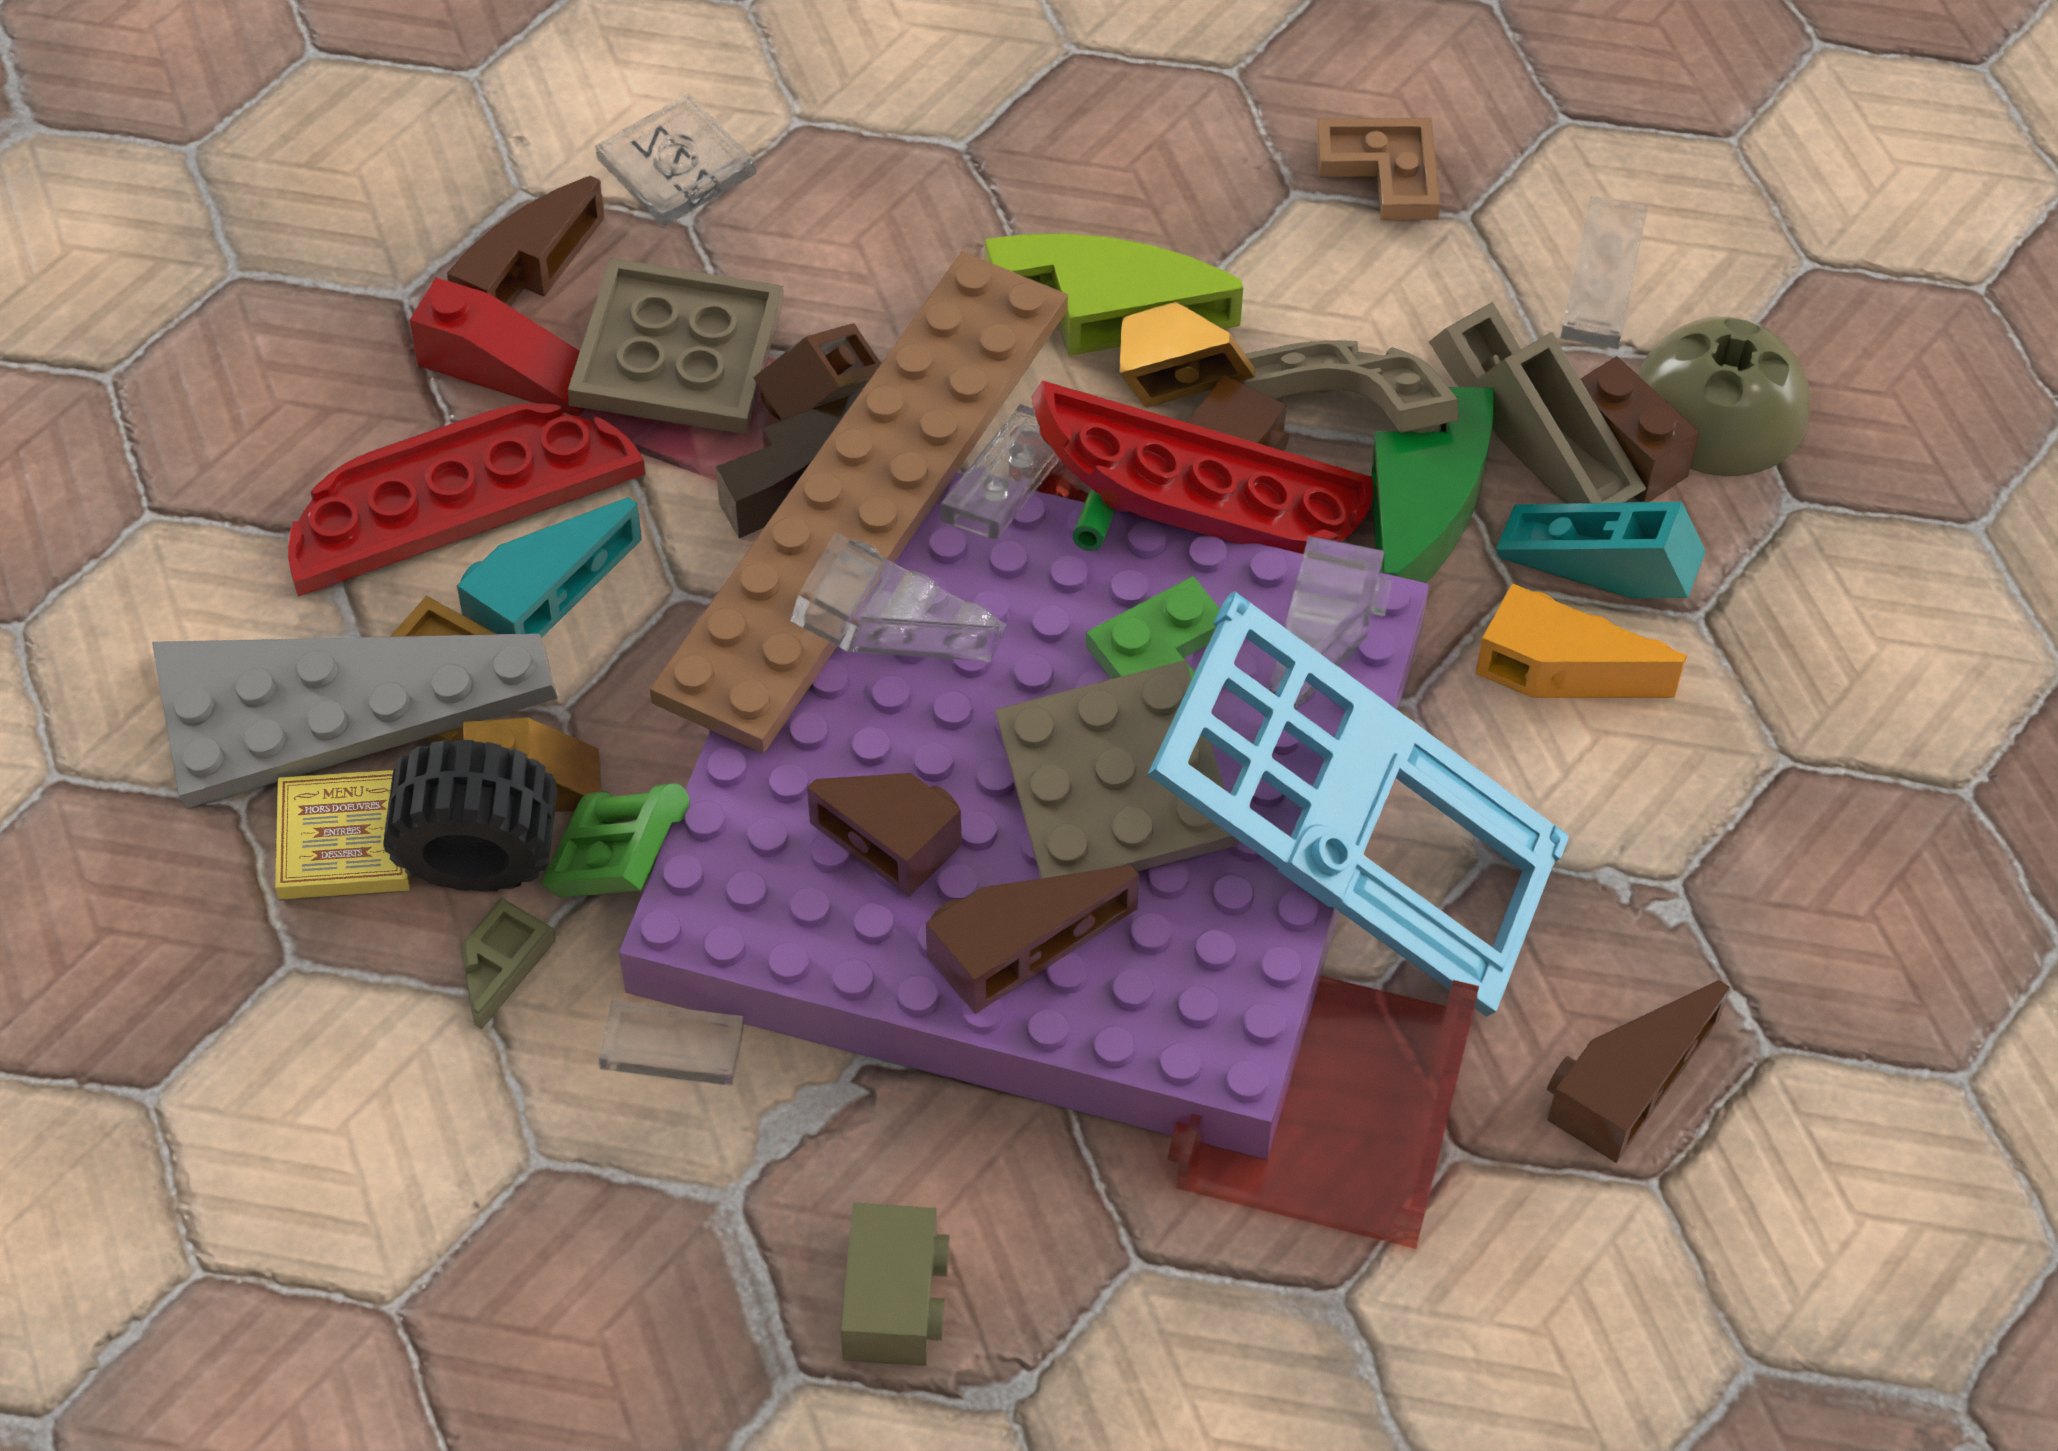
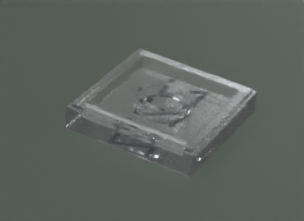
(676, 159)

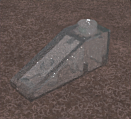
(1334, 602)

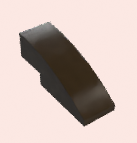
(760, 481)

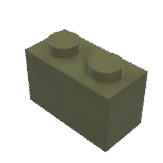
(890, 1284)

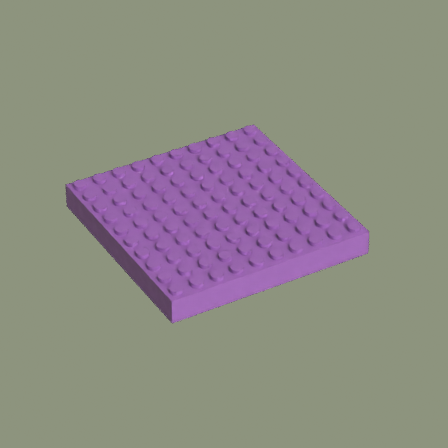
(1144, 1024)

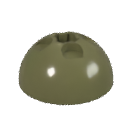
(1736, 389)

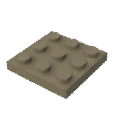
(676, 346)
(1085, 779)

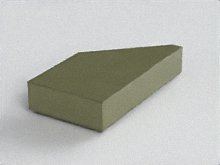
(501, 956)

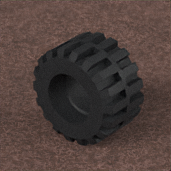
(470, 815)

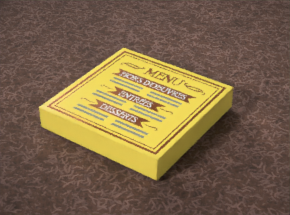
(334, 836)

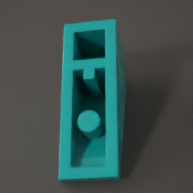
(1610, 546)
(544, 574)

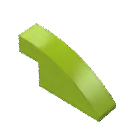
(1114, 280)

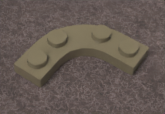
(1398, 381)

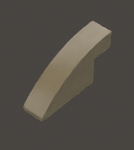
(1539, 408)

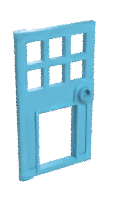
(1347, 797)

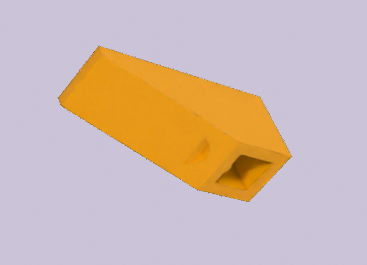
(1571, 654)

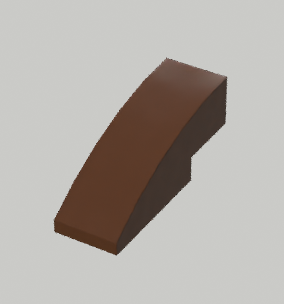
(533, 243)

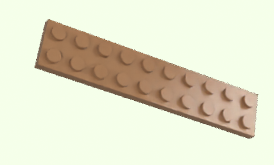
(869, 482)

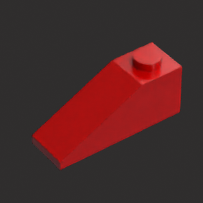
(491, 345)

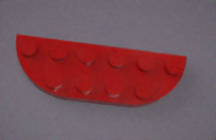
(1199, 474)
(452, 488)

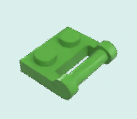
(609, 855)

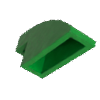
(1429, 486)

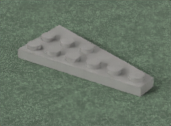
(295, 706)

